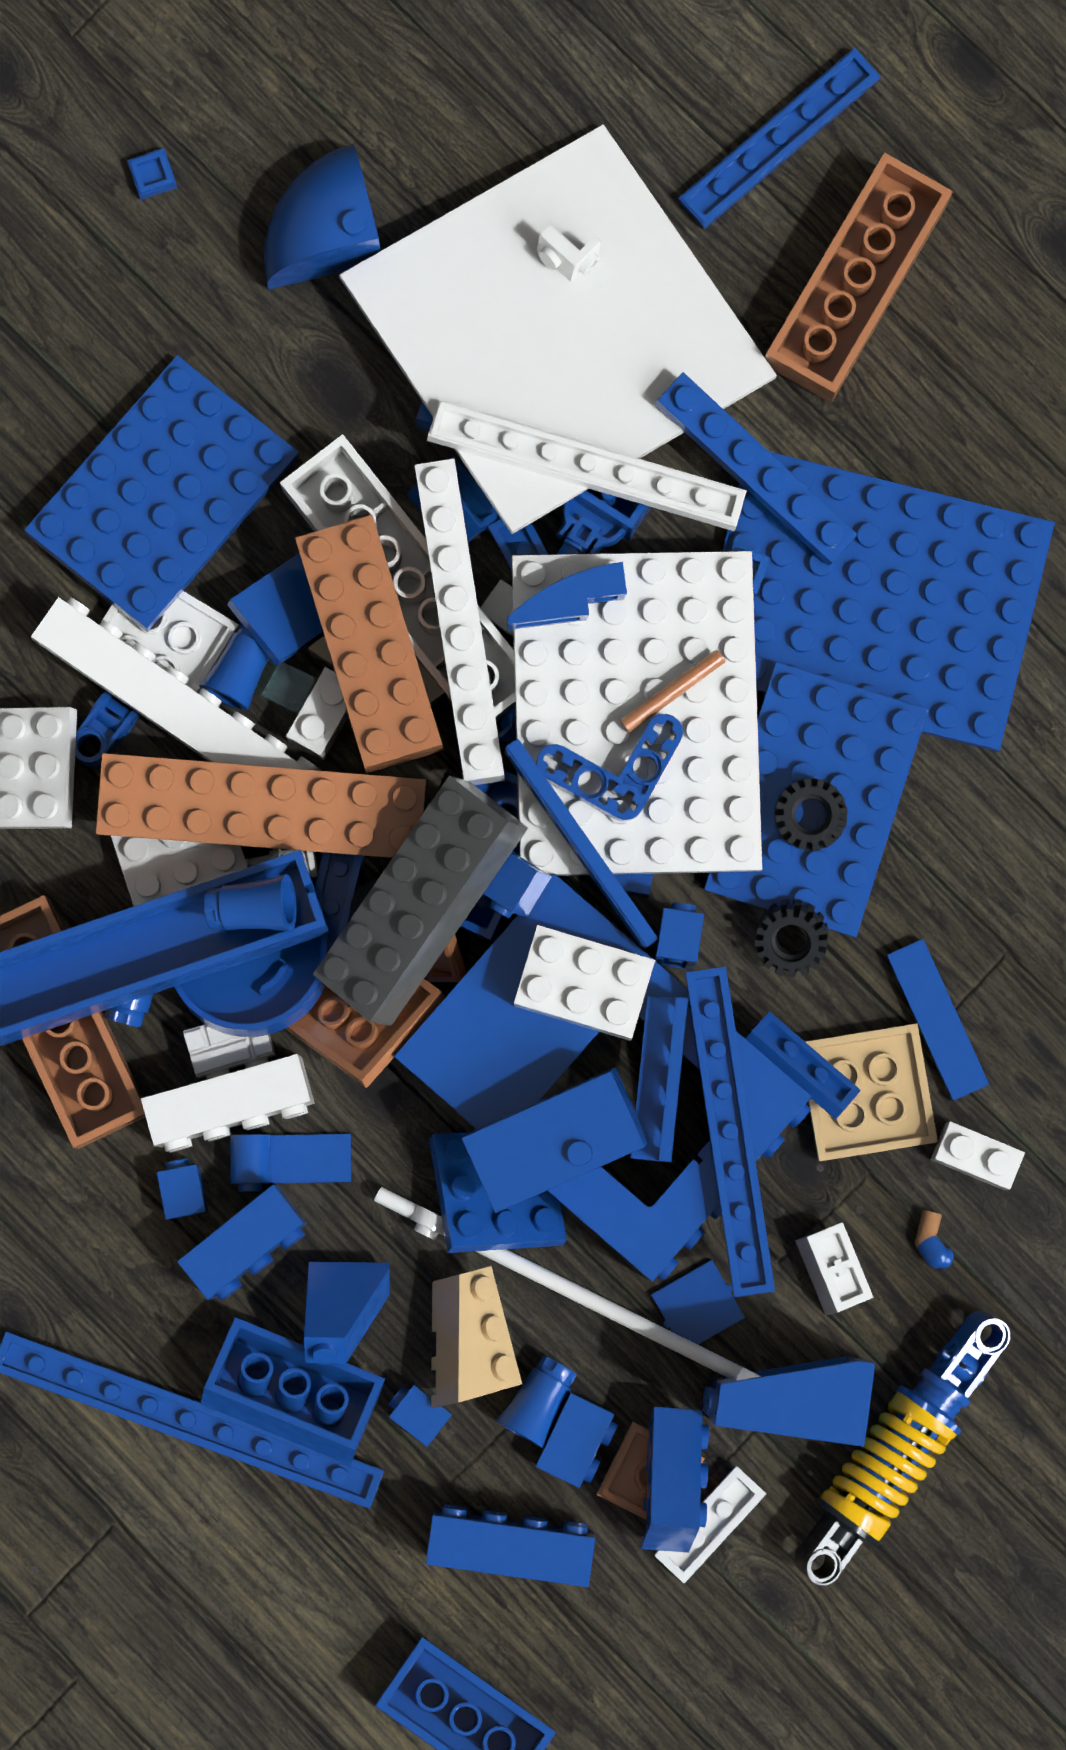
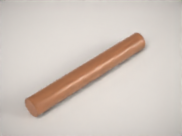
(672, 691)

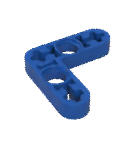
(627, 780)

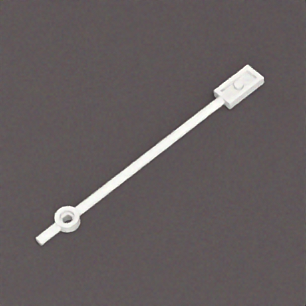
(431, 1224)

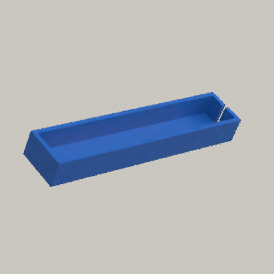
(141, 952)

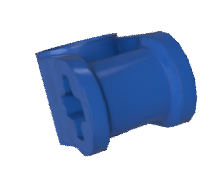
(104, 728)

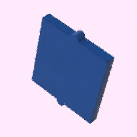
(698, 1304)

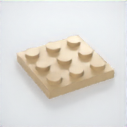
(893, 1098)

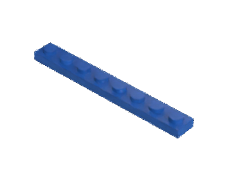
(730, 1132)

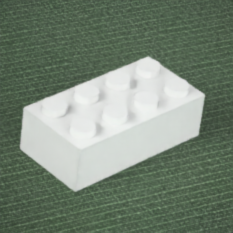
(228, 1101)

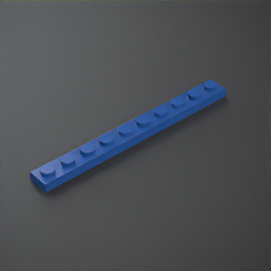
(184, 1419)

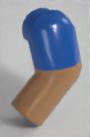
(929, 1244)

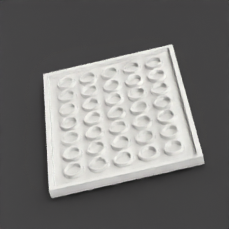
(593, 672)

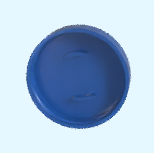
(259, 993)

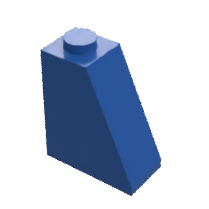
(341, 1307)

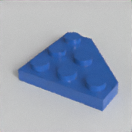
(469, 1215)

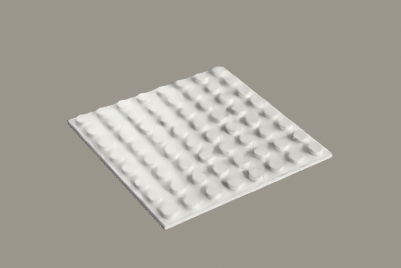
(584, 358)

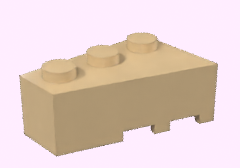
(471, 1339)

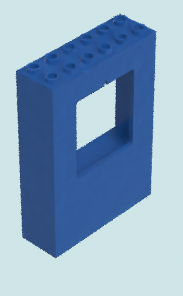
(501, 1058)

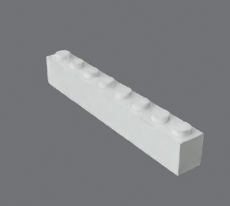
(459, 622)
(156, 693)

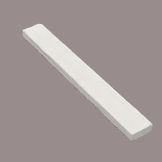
(586, 465)

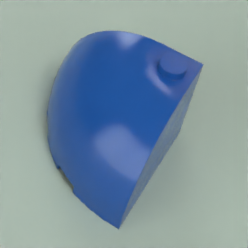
(321, 222)

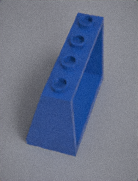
(802, 1400)

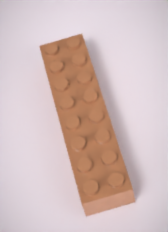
(257, 805)

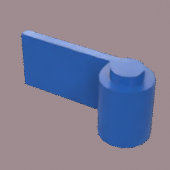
(289, 1159)

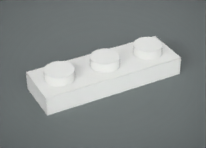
(725, 1510)

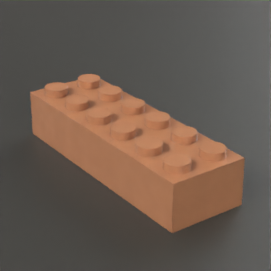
(858, 277)
(369, 644)
(80, 1058)

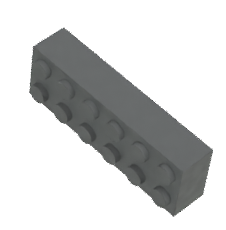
(420, 901)

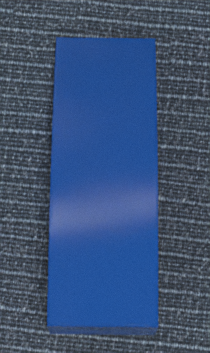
(569, 598)

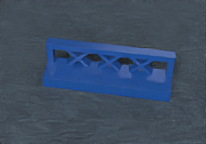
(660, 1075)

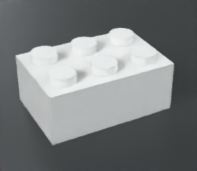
(584, 983)

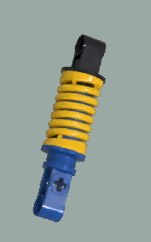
(917, 1424)

